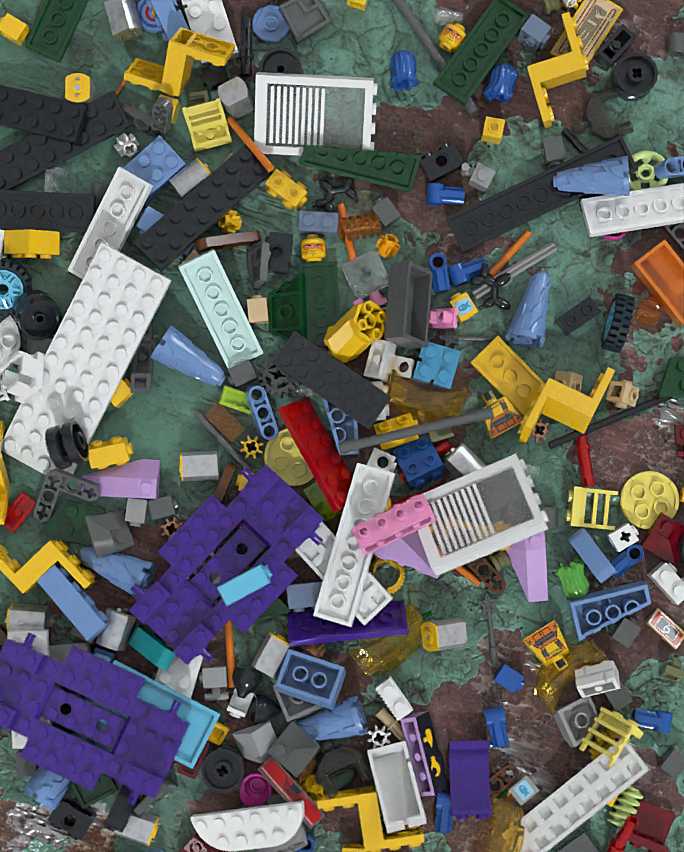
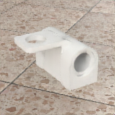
(382, 361)

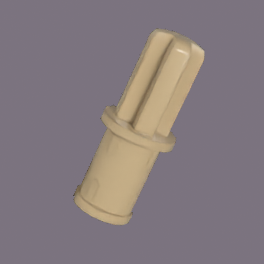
(391, 723)

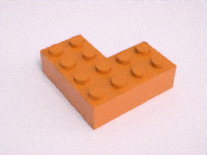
(664, 277)

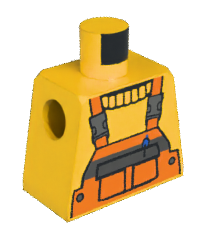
(504, 415)
(548, 645)

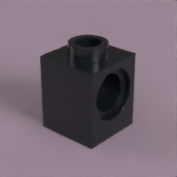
(214, 76)

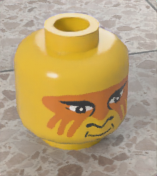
(452, 37)
(313, 248)

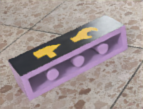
(424, 753)

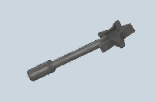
(451, 337)
(488, 607)

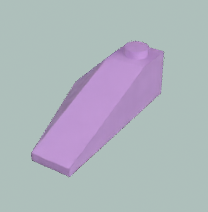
(129, 480)
(407, 552)
(530, 566)

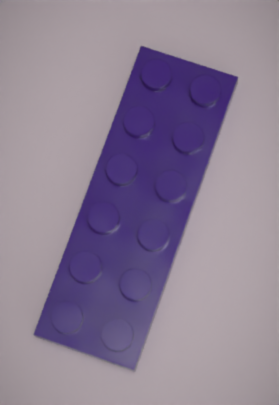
(309, 629)

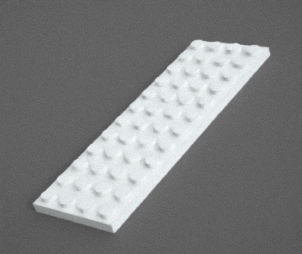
(88, 354)

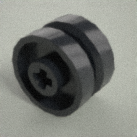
(281, 58)
(643, 70)
(37, 314)
(67, 445)
(222, 780)

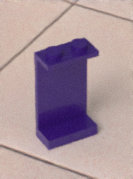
(469, 779)

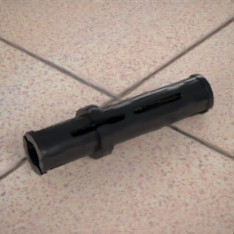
(246, 69)

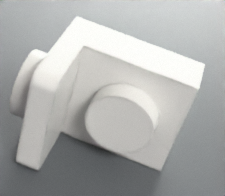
(239, 706)

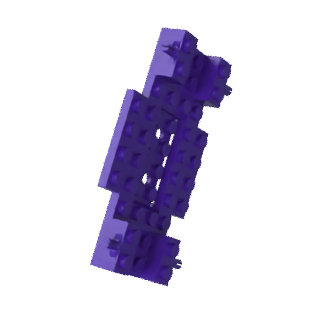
(184, 609)
(140, 745)

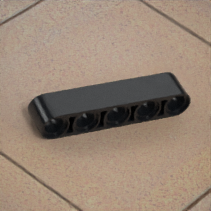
(121, 810)

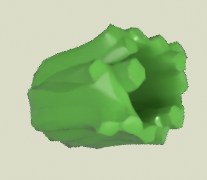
(573, 579)

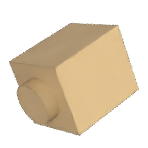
(257, 310)

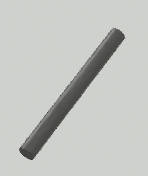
(220, 438)

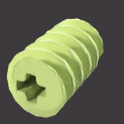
(625, 805)

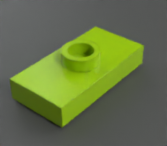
(234, 399)

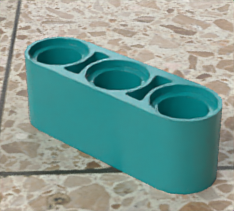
(152, 647)

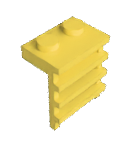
(207, 125)
(577, 503)
(618, 725)

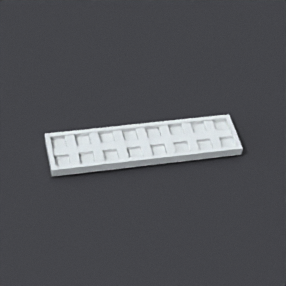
(373, 596)
(580, 799)

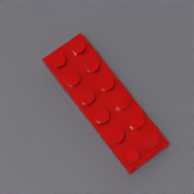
(318, 451)

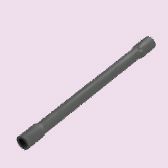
(471, 105)
(475, 416)

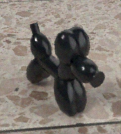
(331, 191)
(499, 281)

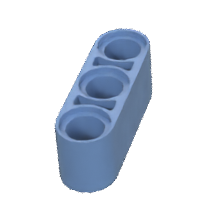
(670, 168)
(254, 406)
(591, 555)

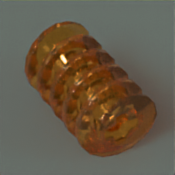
(359, 225)

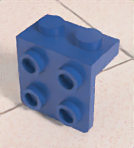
(419, 462)

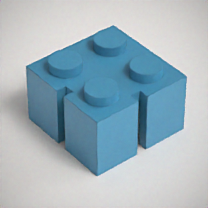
(437, 364)

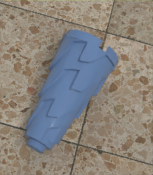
(604, 177)
(529, 320)
(181, 354)
(120, 569)
(341, 722)
(47, 786)

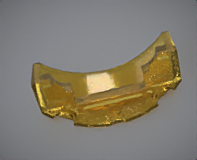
(425, 403)
(390, 650)
(553, 682)
(507, 830)

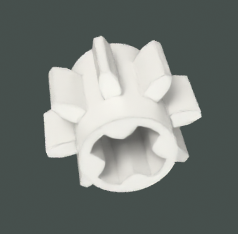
(126, 145)
(384, 739)

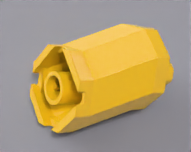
(355, 331)

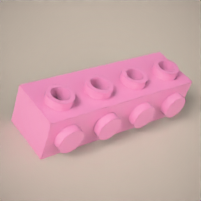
(393, 524)

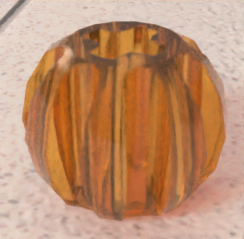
(649, 311)

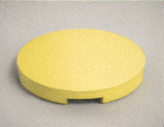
(286, 460)
(646, 497)

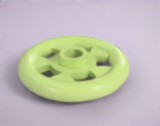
(646, 157)

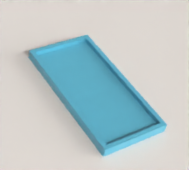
(201, 717)

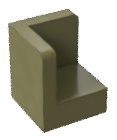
(199, 97)
(440, 435)

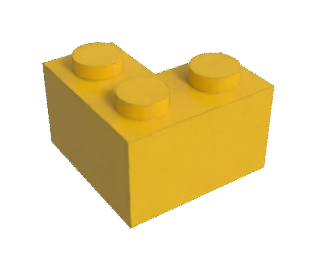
(31, 243)

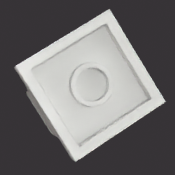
(28, 376)

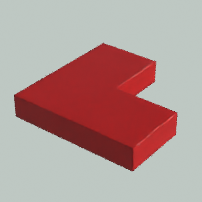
(19, 511)

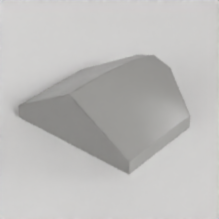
(256, 741)

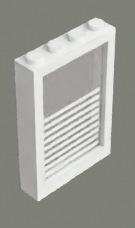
(313, 111)
(481, 514)

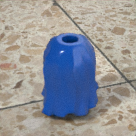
(403, 70)
(501, 83)

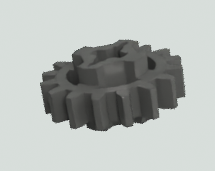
(281, 385)

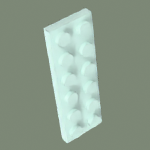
(220, 308)

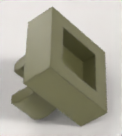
(672, 671)

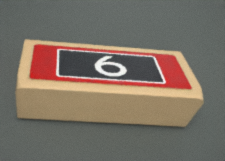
(665, 628)

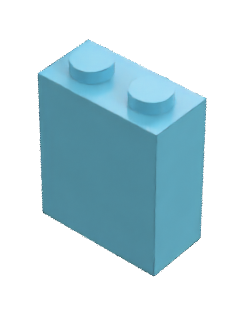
(245, 583)

